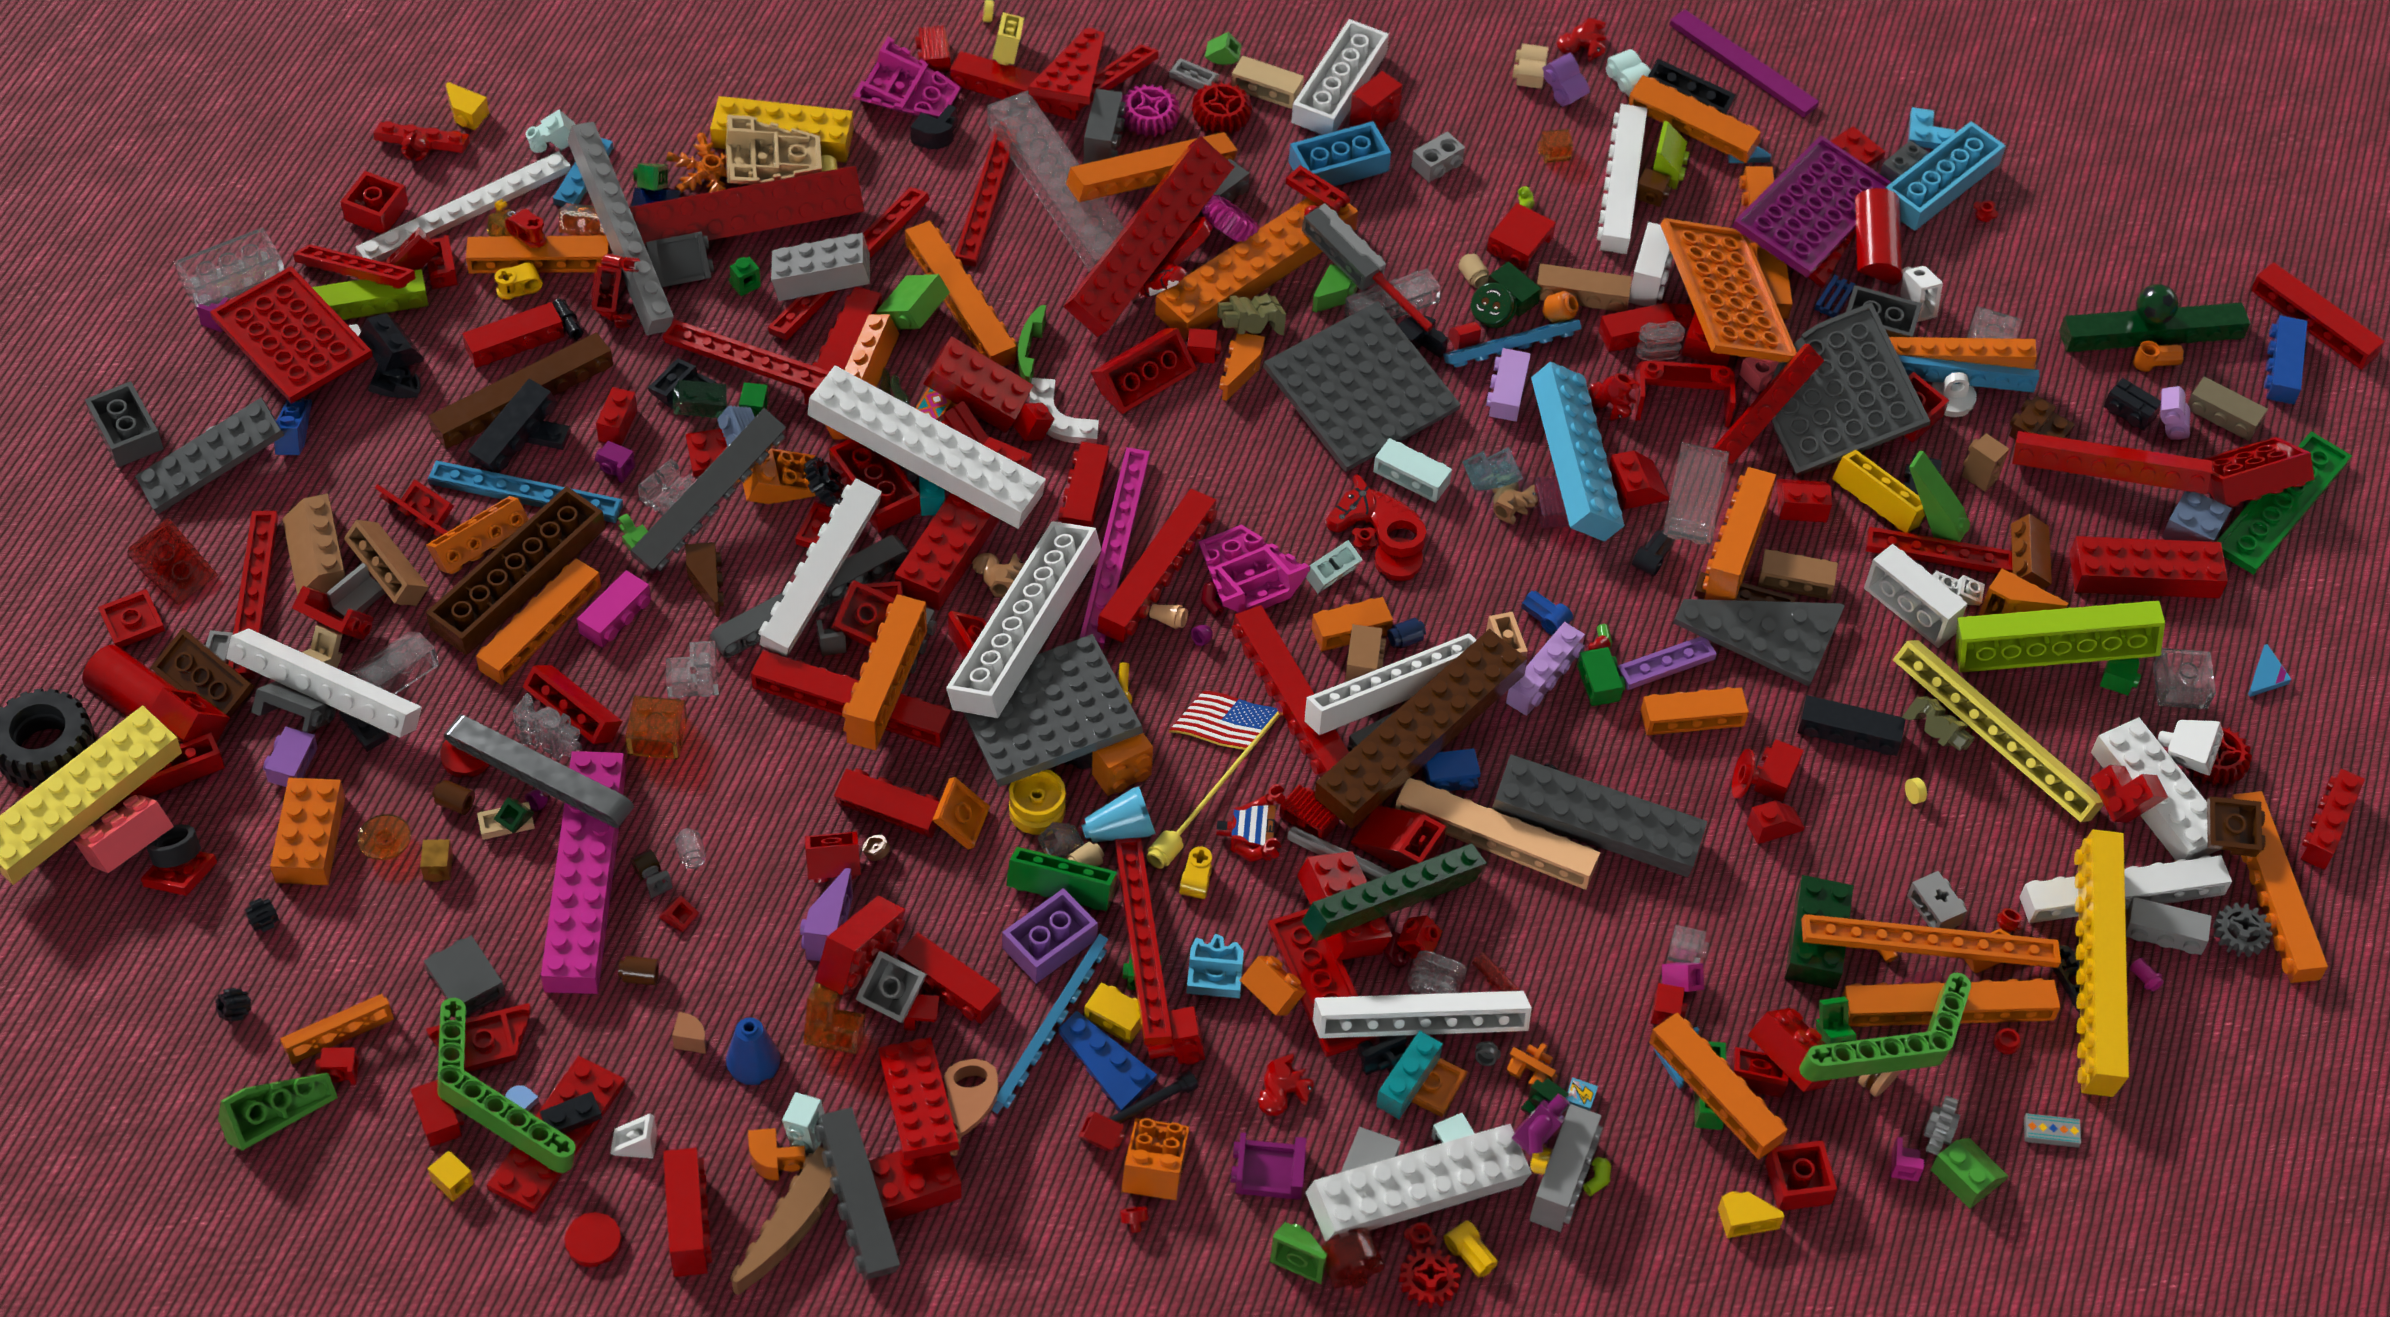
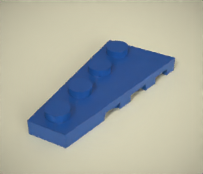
(1114, 1068)

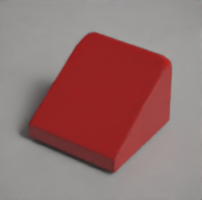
(679, 913)

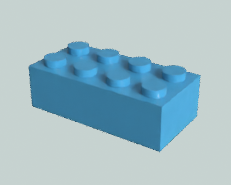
(1343, 154)

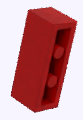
(1623, 328)

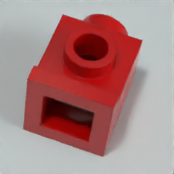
(339, 1064)

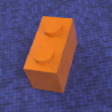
(1273, 985)

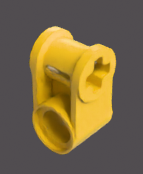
(519, 280)
(1197, 873)

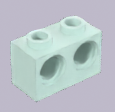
(1333, 566)
(800, 1121)

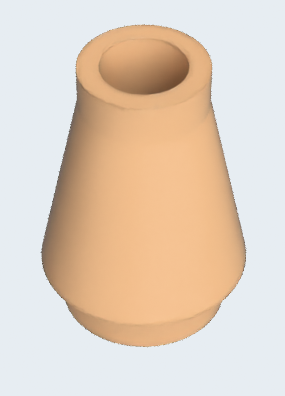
(1171, 615)

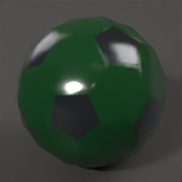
(2157, 304)

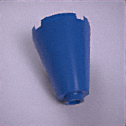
(752, 1053)

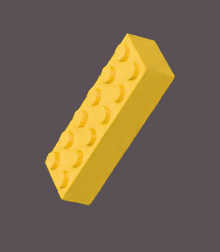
(832, 125)

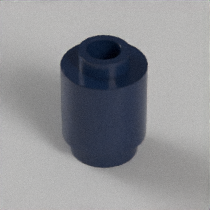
(1406, 633)

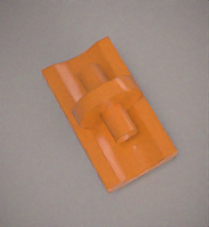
(1521, 1061)

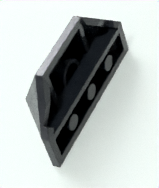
(1692, 86)

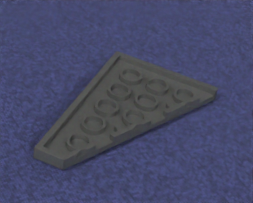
(1774, 634)

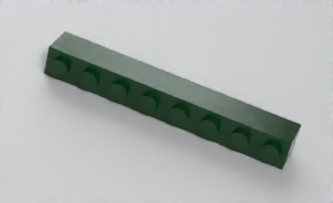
(2127, 329)
(1393, 892)

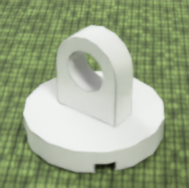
(1961, 395)

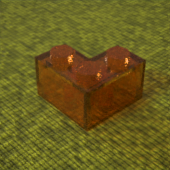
(828, 1025)

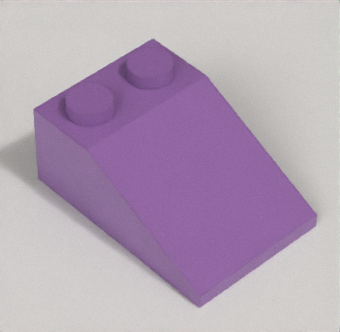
(826, 915)

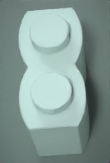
(1626, 70)

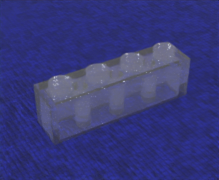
(1418, 288)

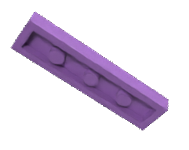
(1666, 662)

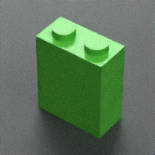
(914, 300)

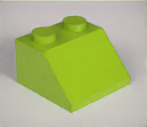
(1671, 154)

